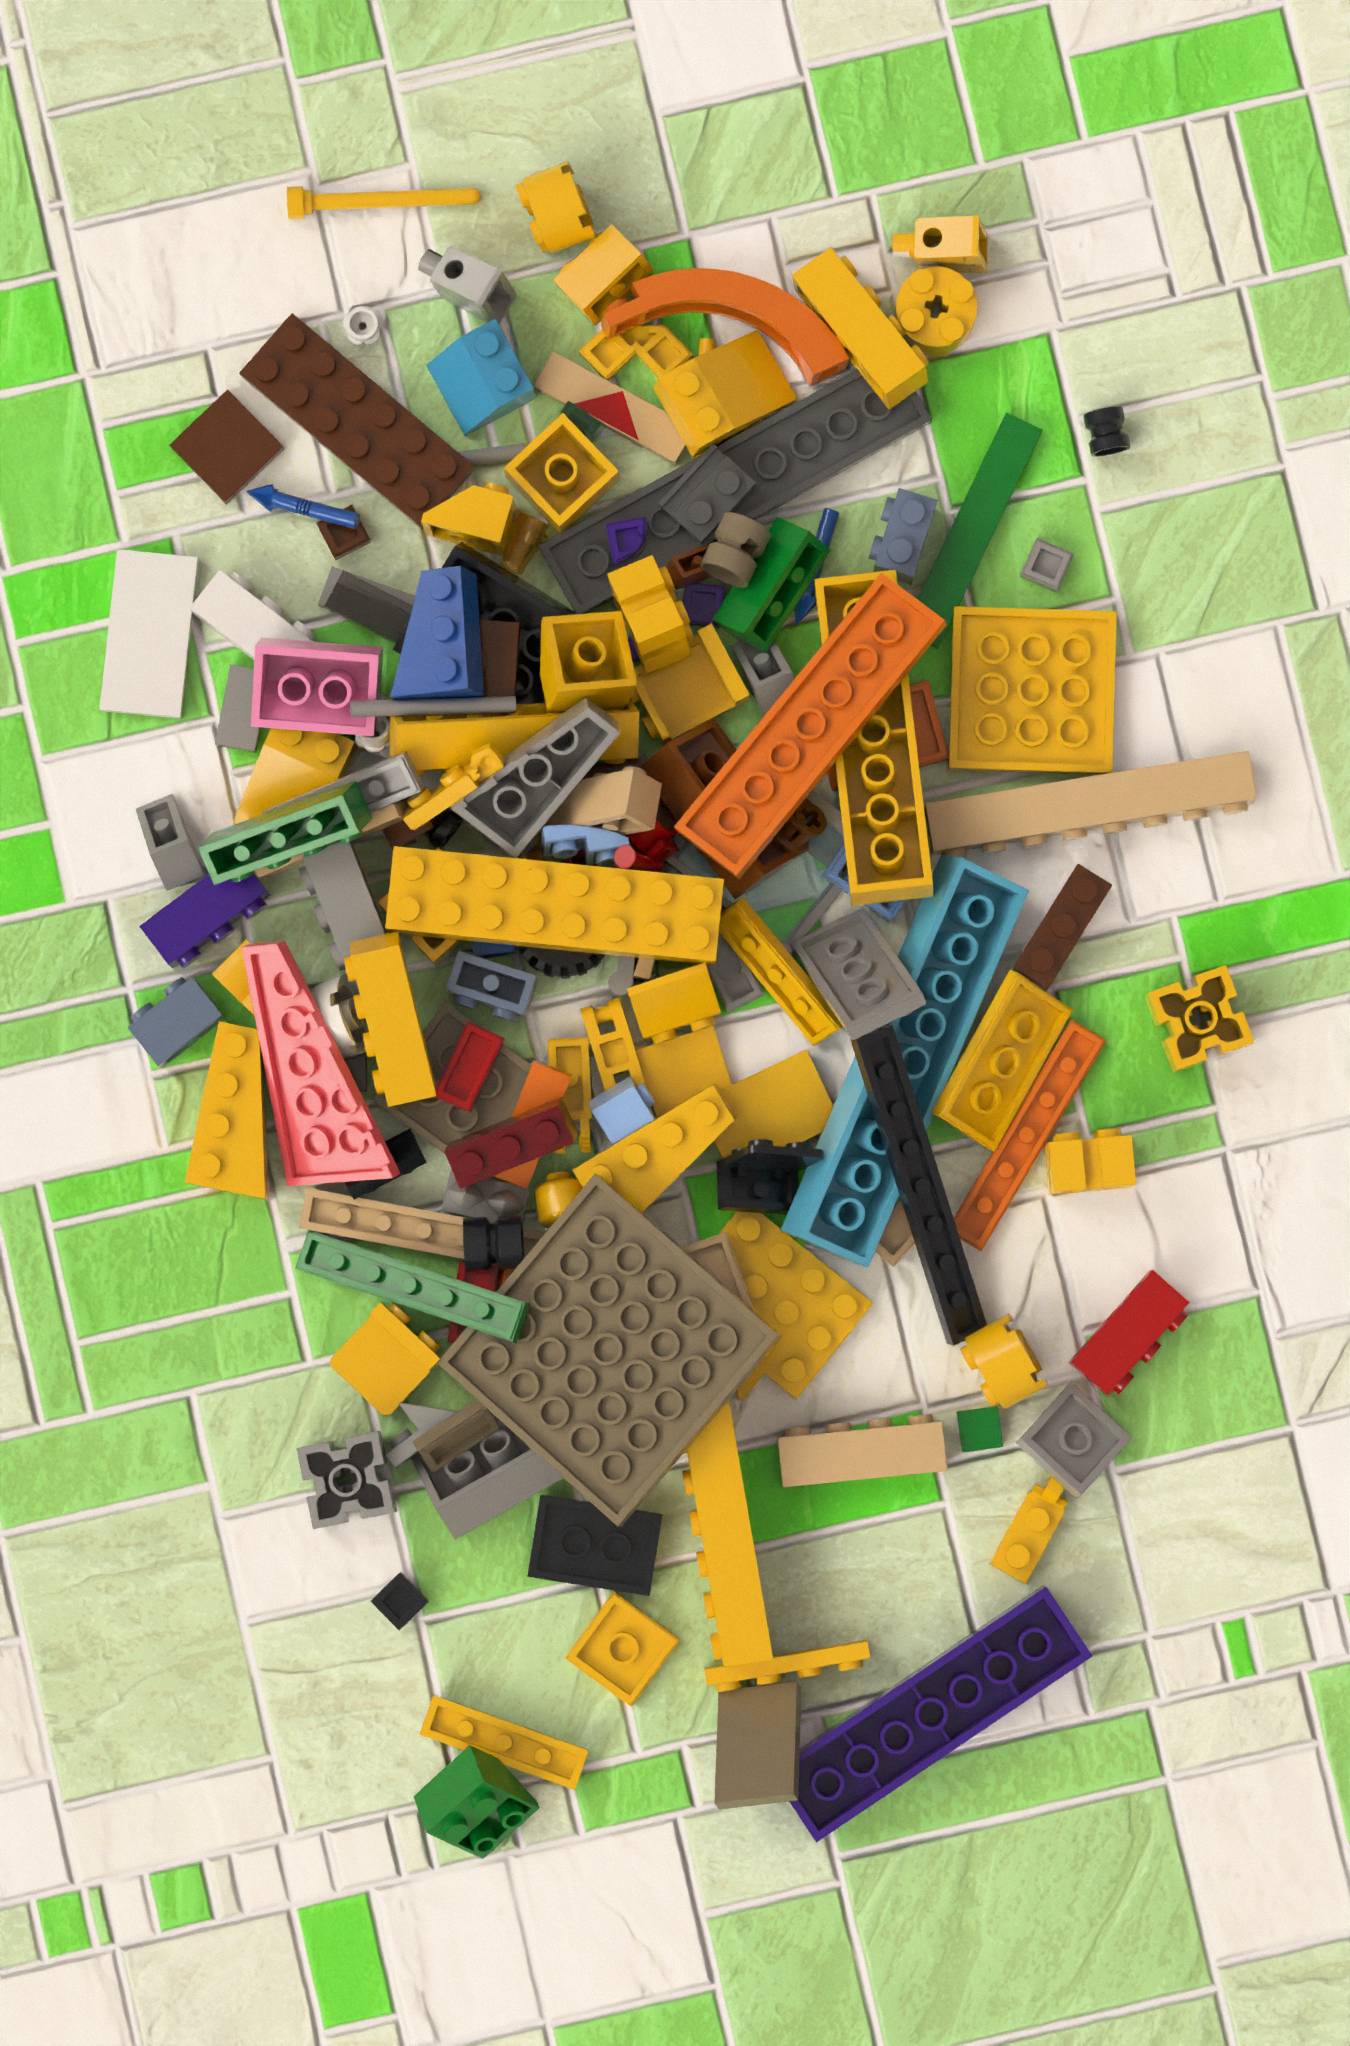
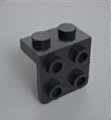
(762, 1176)

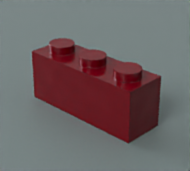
(511, 1142)

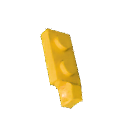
(454, 786)
(1030, 1530)

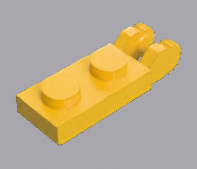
(574, 1058)

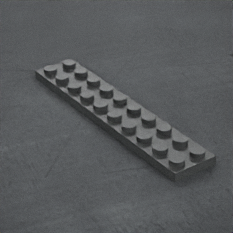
(780, 454)

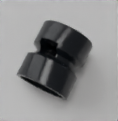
(493, 1243)

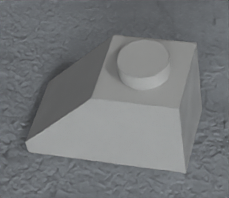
(765, 672)
(169, 842)

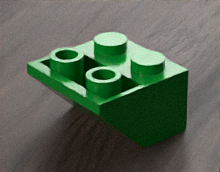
(474, 1803)

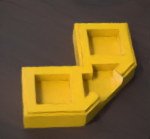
(651, 344)

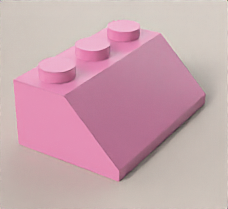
(312, 685)

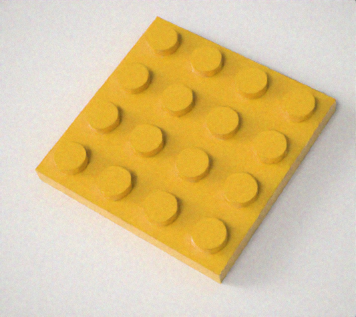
(1032, 690)

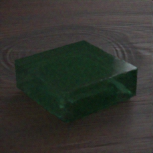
(583, 421)

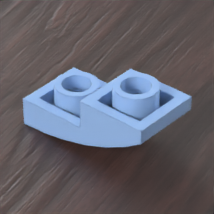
(568, 840)

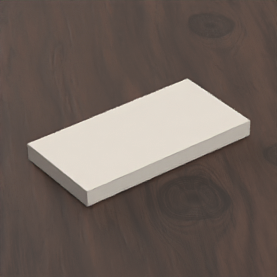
(149, 634)

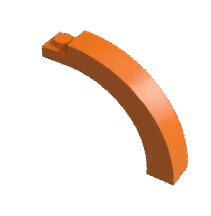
(740, 298)

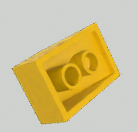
(723, 392)
(293, 765)

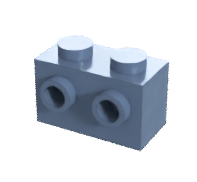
(905, 534)
(492, 985)

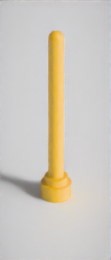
(303, 202)

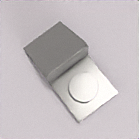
(424, 1419)

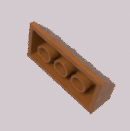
(685, 770)

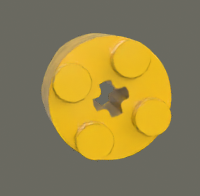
(558, 208)
(958, 307)
(1004, 1363)

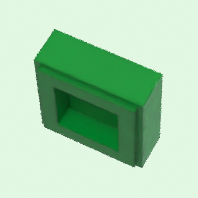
(979, 1429)

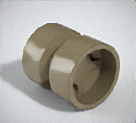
(734, 552)

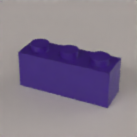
(202, 915)

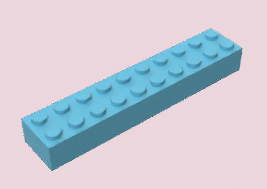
(952, 960)

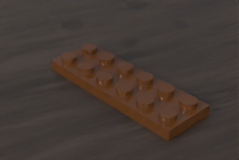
(356, 420)

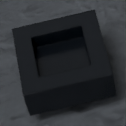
(399, 1601)

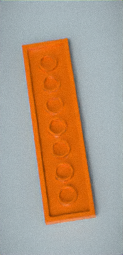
(810, 725)

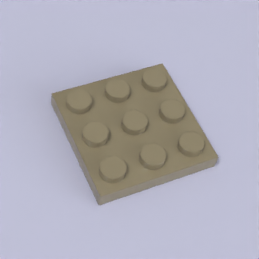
(444, 1122)

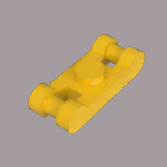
(614, 1050)

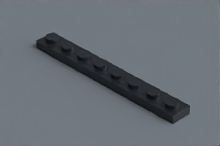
(919, 1183)

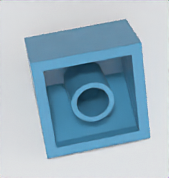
(481, 377)

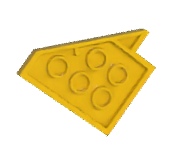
(795, 1297)

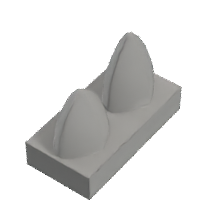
(485, 1199)

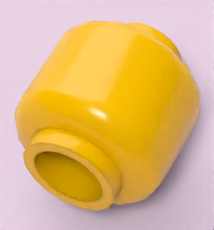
(554, 1196)

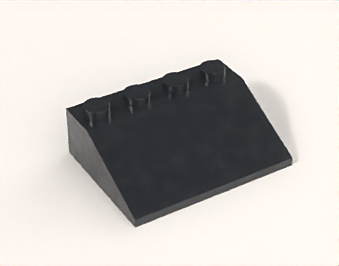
(509, 599)

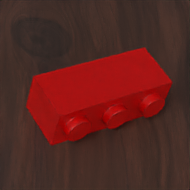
(1130, 1334)

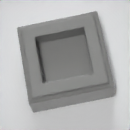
(1046, 565)

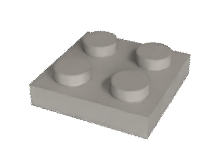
(1074, 1440)

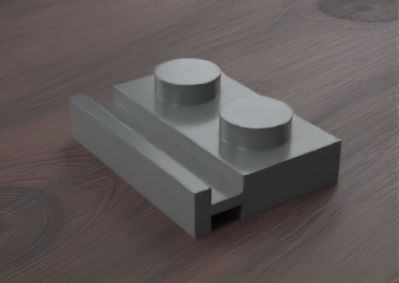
(706, 493)

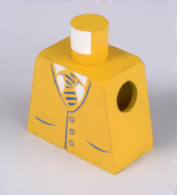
(961, 244)

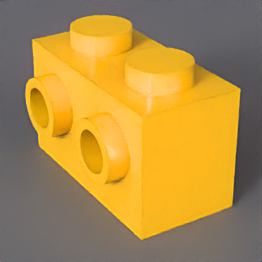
(602, 273)

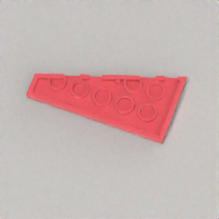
(314, 1098)

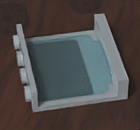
(792, 897)

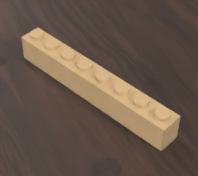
(1090, 804)

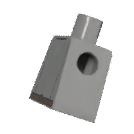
(469, 283)

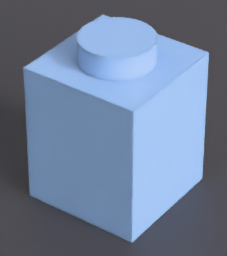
(623, 1109)

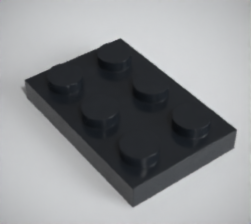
(587, 1549)

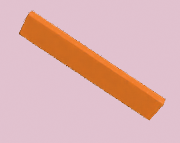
(1027, 1134)

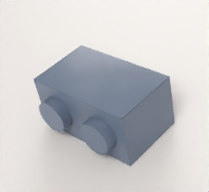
(175, 1021)

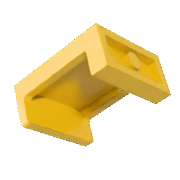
(689, 689)

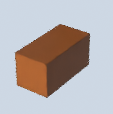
(686, 567)

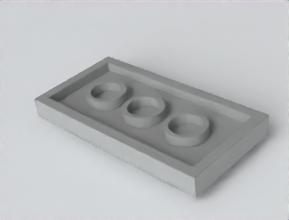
(858, 974)

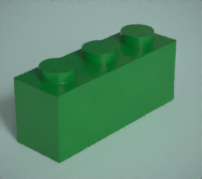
(775, 588)

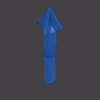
(271, 498)
(824, 534)

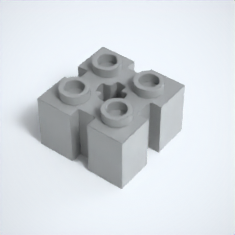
(326, 1465)

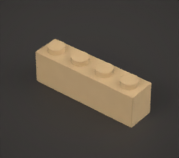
(862, 1453)

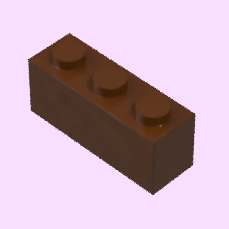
(1062, 927)

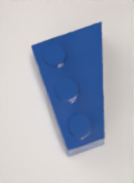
(442, 639)

